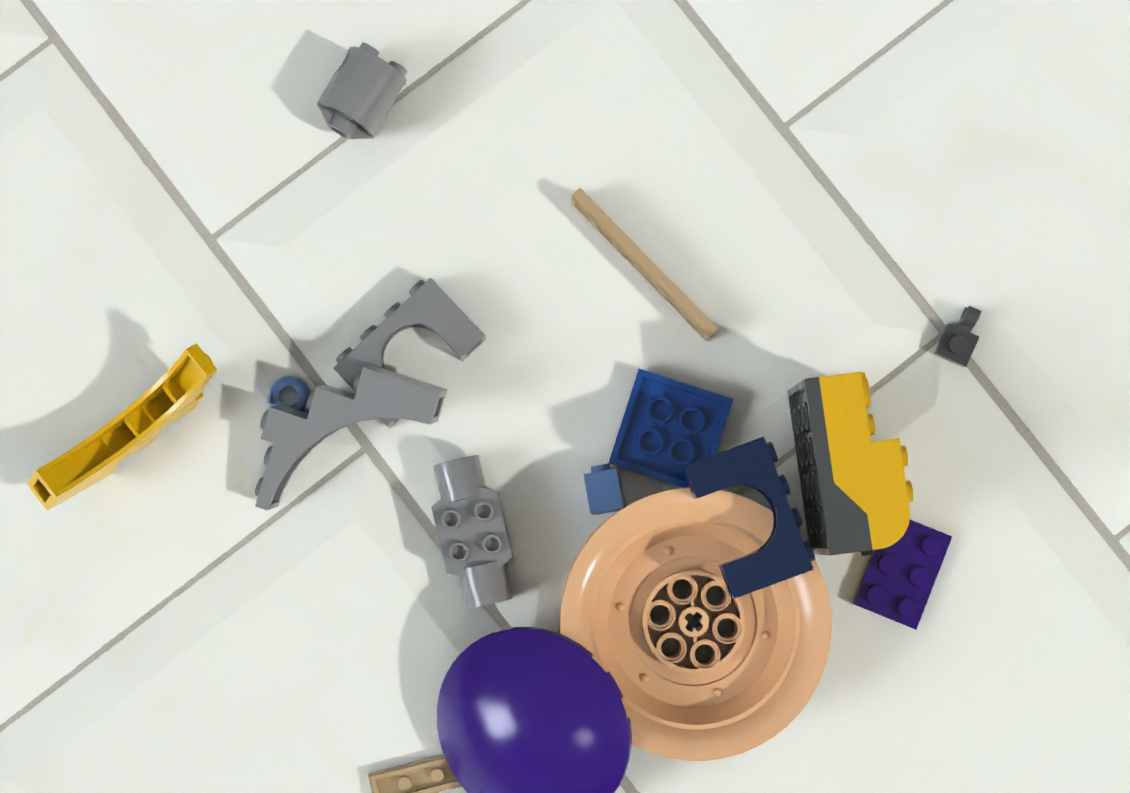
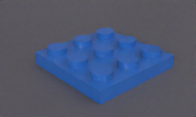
(668, 427)

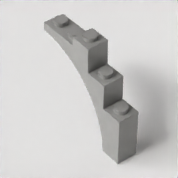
(296, 433)

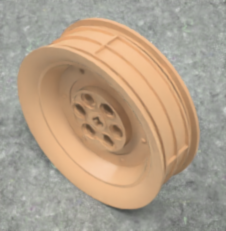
(755, 675)

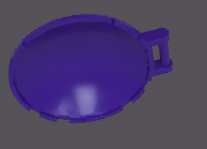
(532, 717)

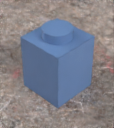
(604, 489)

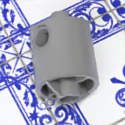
(361, 93)

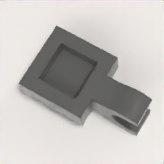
(957, 341)

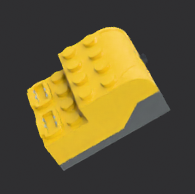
(849, 485)

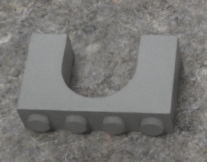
(425, 308)

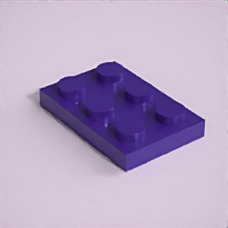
(903, 575)

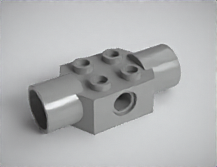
(472, 532)

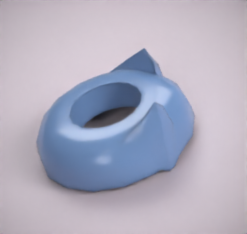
(289, 381)

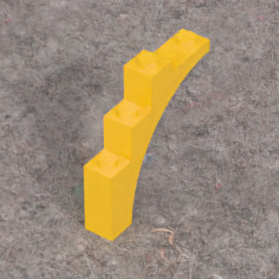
(130, 431)

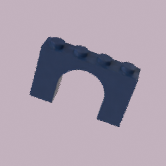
(784, 552)

